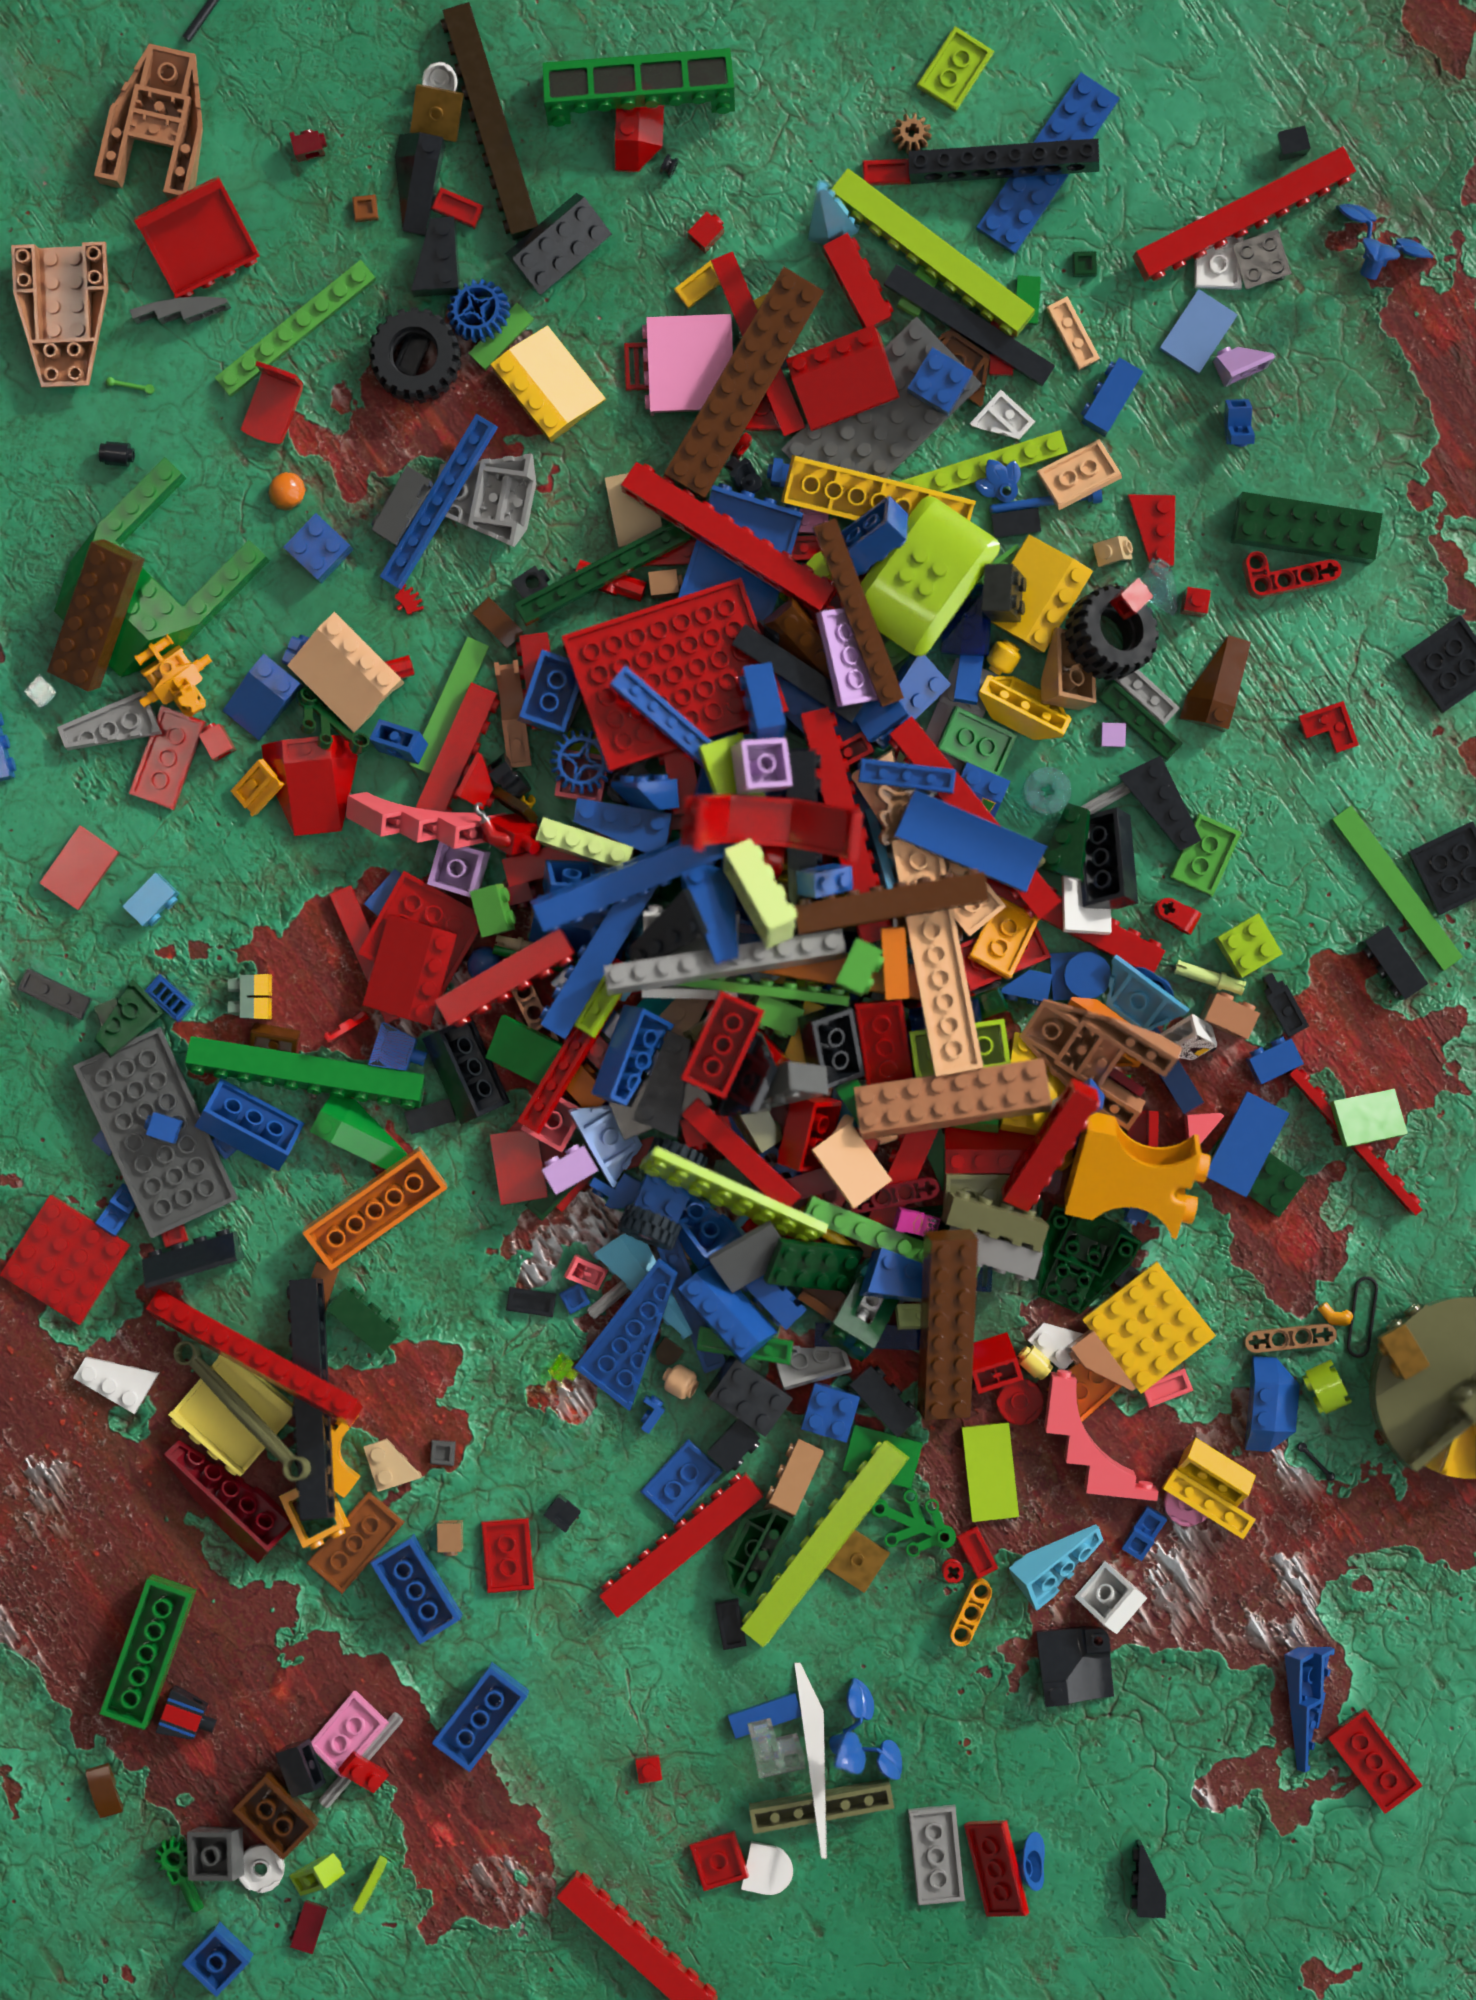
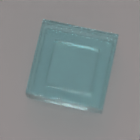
(40, 691)

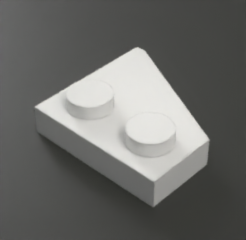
(1003, 417)

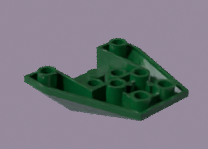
(1082, 1258)

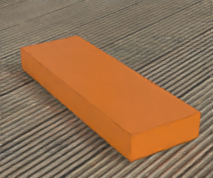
(895, 963)

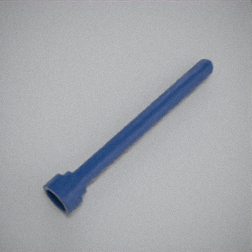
(1095, 497)

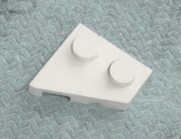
(1054, 1343)

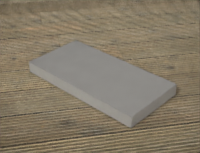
(936, 1854)

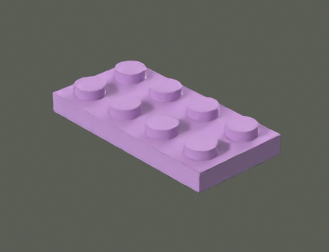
(844, 660)

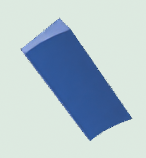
(969, 841)

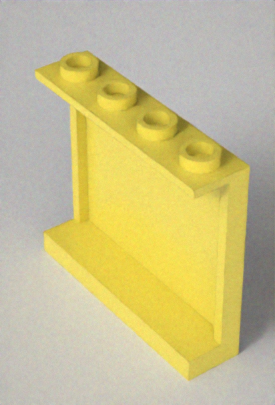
(218, 1428)

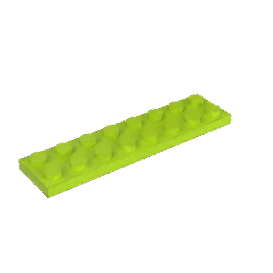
(731, 1195)

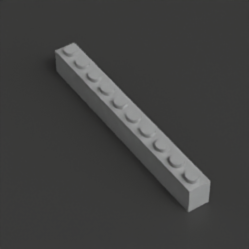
(701, 966)

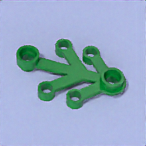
(916, 1525)

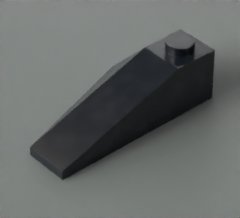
(418, 170)

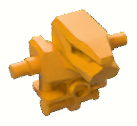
(173, 677)

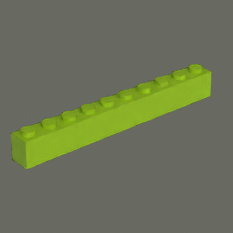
(933, 253)
(825, 1542)

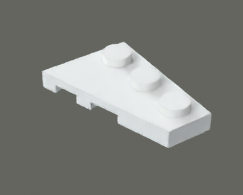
(117, 1382)

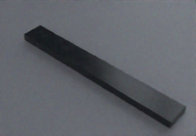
(969, 325)

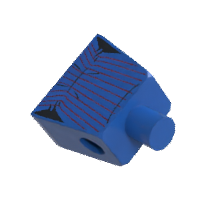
(395, 1049)

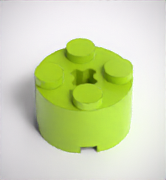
(1327, 1387)

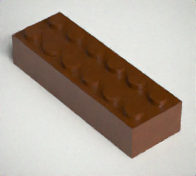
(95, 615)

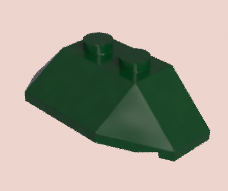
(755, 1551)

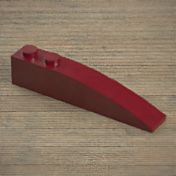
(233, 1505)

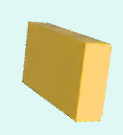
(697, 285)

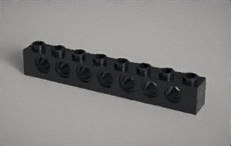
(1004, 161)

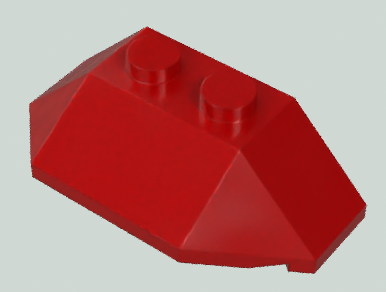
(637, 137)

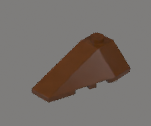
(1217, 689)

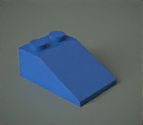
(262, 697)

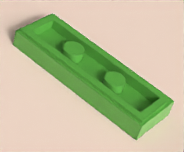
(492, 349)

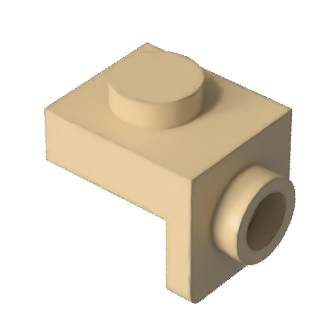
(1113, 550)

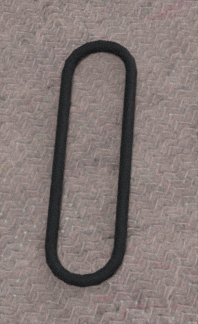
(1371, 1320)

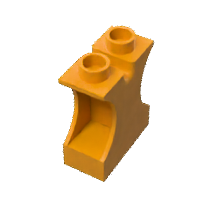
(1120, 1173)

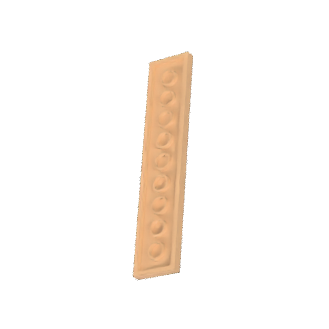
(939, 970)

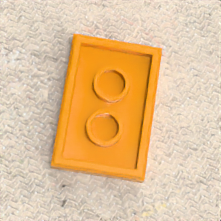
(1003, 940)

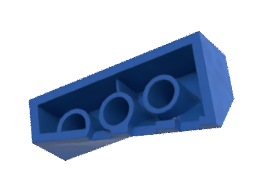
(629, 1053)

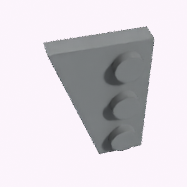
(812, 1365)

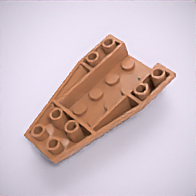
(61, 308)

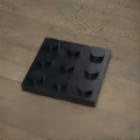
(1446, 663)
(1448, 868)

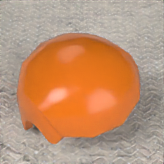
(286, 491)

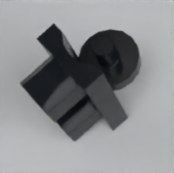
(743, 475)

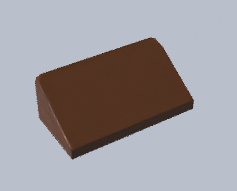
(274, 1037)

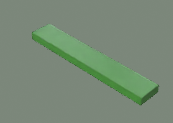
(439, 725)

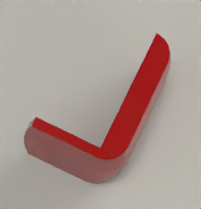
(272, 404)

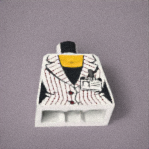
(1193, 1036)

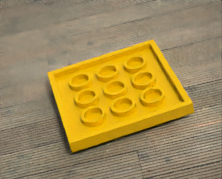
(1149, 1327)

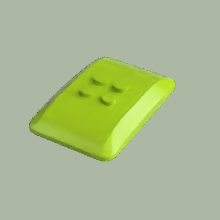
(928, 577)

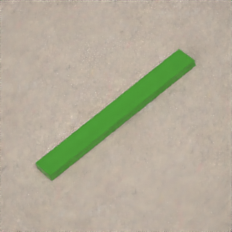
(1396, 888)

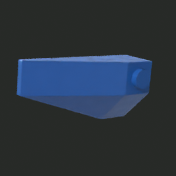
(717, 907)
(704, 1231)

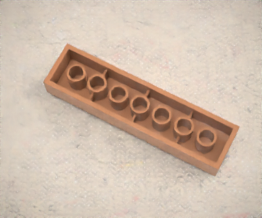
(953, 1099)

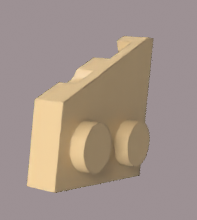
(388, 1465)

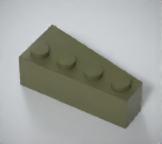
(995, 1219)

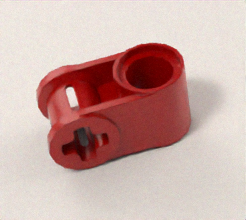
(1181, 916)

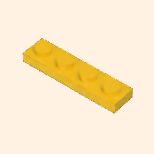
(1208, 1503)

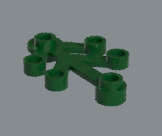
(311, 702)

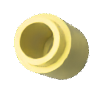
(1034, 1362)

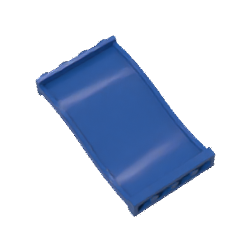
(767, 521)

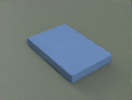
(1198, 331)

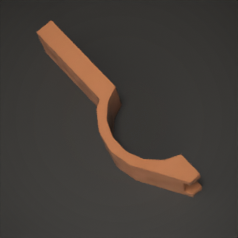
(511, 703)

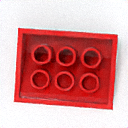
(843, 377)
(409, 969)
(983, 1151)

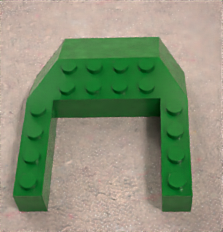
(152, 608)

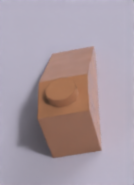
(1093, 1354)

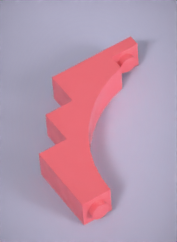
(418, 824)
(1102, 1473)

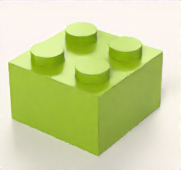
(1248, 945)

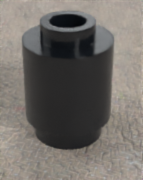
(116, 453)

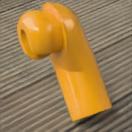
(1335, 1318)

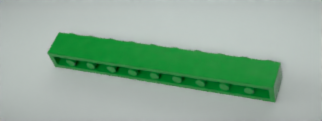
(305, 1072)

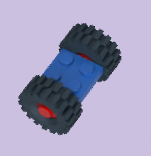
(657, 1204)

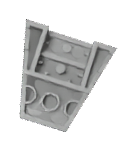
(497, 498)

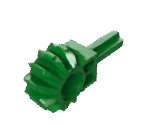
(178, 1870)

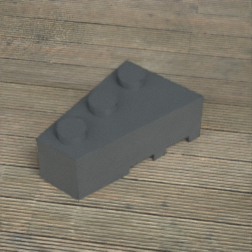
(401, 506)
(794, 1084)

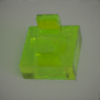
(563, 1367)

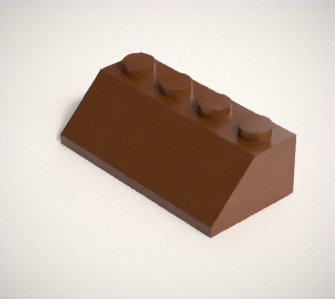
(799, 635)

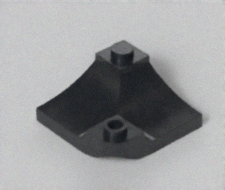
(1074, 1665)

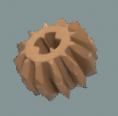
(902, 133)

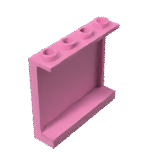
(684, 360)

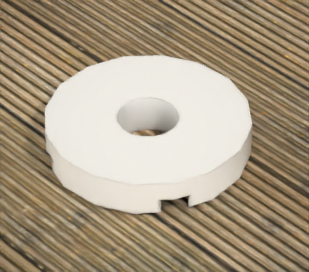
(262, 1882)

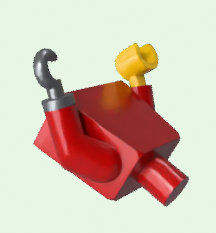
(510, 831)

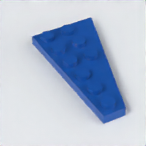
(624, 1346)

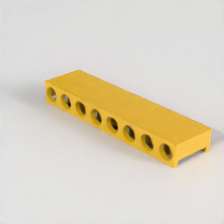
(854, 493)

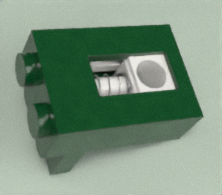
(854, 1333)

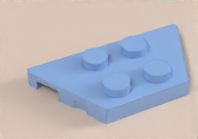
(605, 1140)

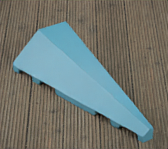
(829, 217)
(631, 1262)

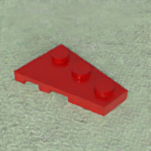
(1156, 524)

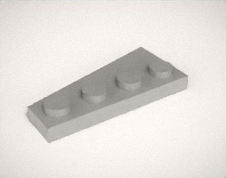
(111, 724)

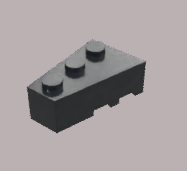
(439, 261)

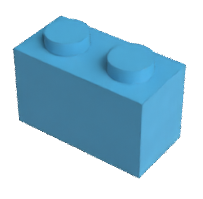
(151, 900)

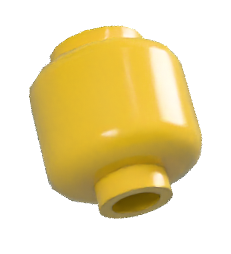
(1003, 657)

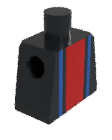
(185, 1715)

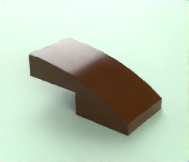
(497, 622)
(103, 1790)

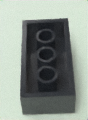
(558, 243)

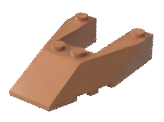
(160, 108)
(1089, 1046)

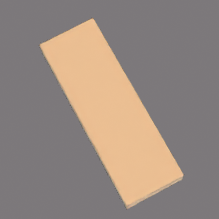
(1072, 333)

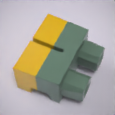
(251, 986)

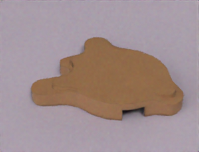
(891, 815)

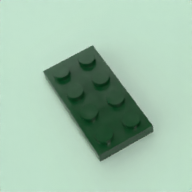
(1275, 1183)
(813, 1265)

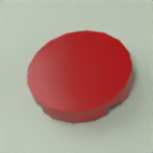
(1020, 1402)

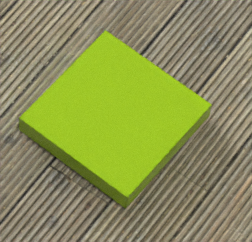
(370, 1884)

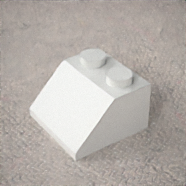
(1110, 1597)

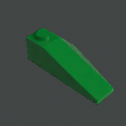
(353, 1129)

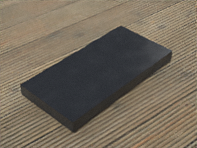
(625, 1114)

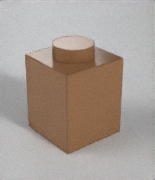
(664, 583)
(450, 1537)

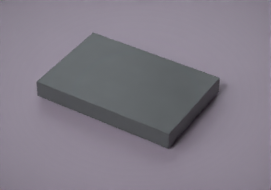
(746, 1256)

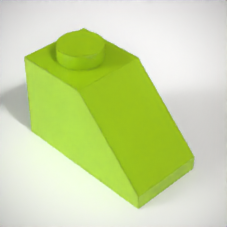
(317, 1874)

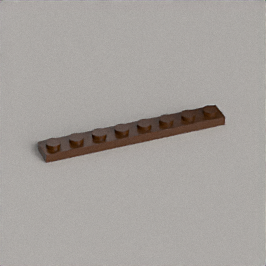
(858, 612)

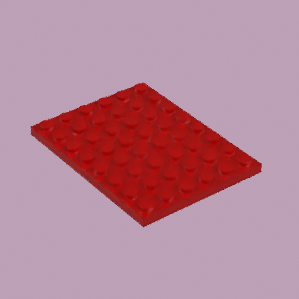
(678, 652)

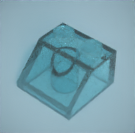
(1161, 585)

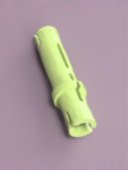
(1210, 977)

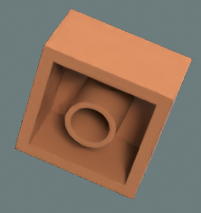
(1229, 1016)

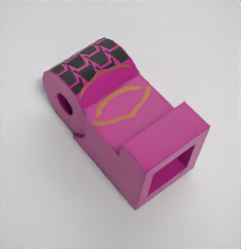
(914, 1221)

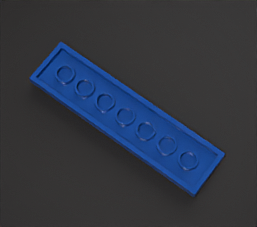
(1026, 198)

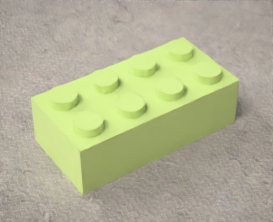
(759, 893)

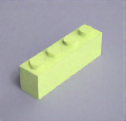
(583, 844)

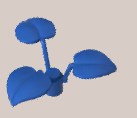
(1377, 253)
(849, 1750)

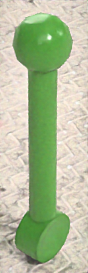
(148, 388)

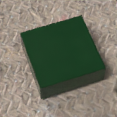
(1084, 264)

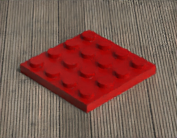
(427, 905)
(65, 1260)

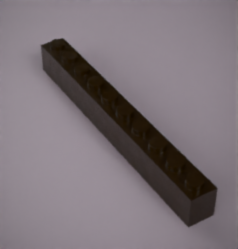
(490, 119)

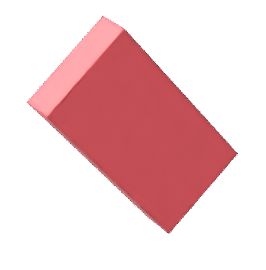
(1168, 1387)

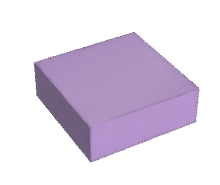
(1113, 734)

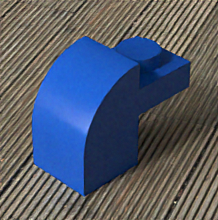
(1238, 422)
(622, 1195)

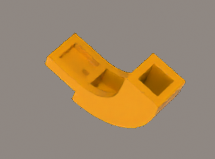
(343, 1475)

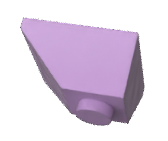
(1240, 363)

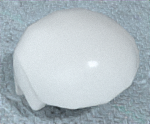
(440, 76)

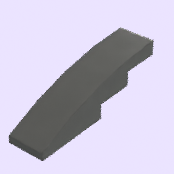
(190, 308)

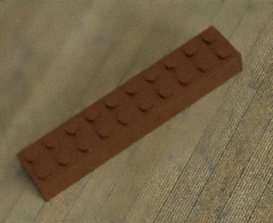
(743, 383)

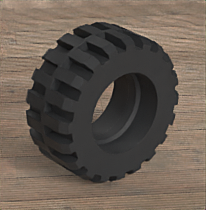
(424, 385)
(1091, 647)

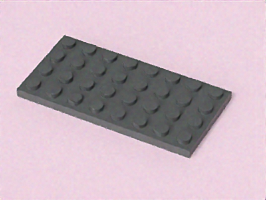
(889, 433)
(164, 1178)

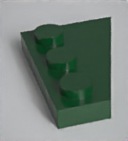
(128, 1019)

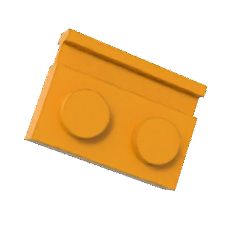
(257, 787)

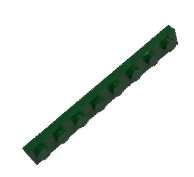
(601, 572)

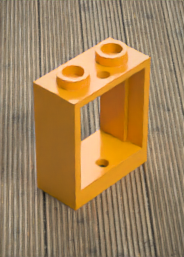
(316, 1541)

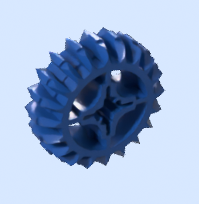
(461, 317)
(561, 754)

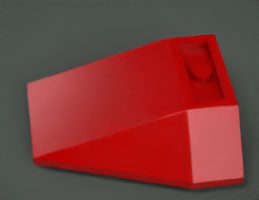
(314, 782)

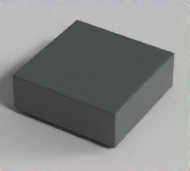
(443, 1452)

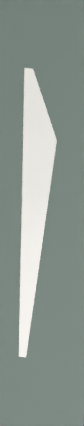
(814, 1738)

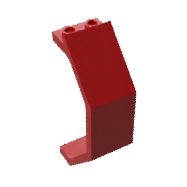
(771, 823)

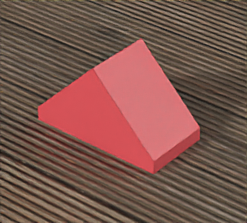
(1201, 1124)
(586, 1272)

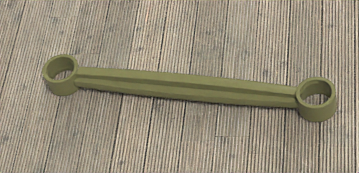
(242, 1410)

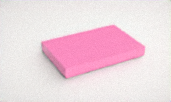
(348, 1730)

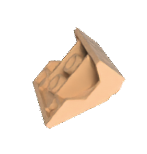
(344, 672)

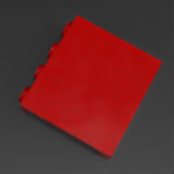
(197, 237)

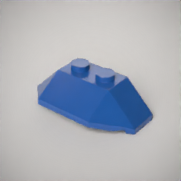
(1270, 1404)

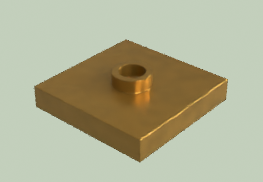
(437, 112)
(858, 1561)

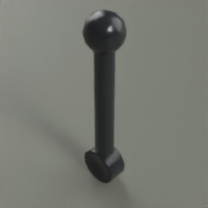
(1302, 1447)

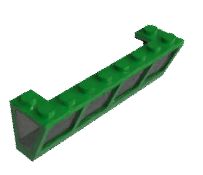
(638, 82)

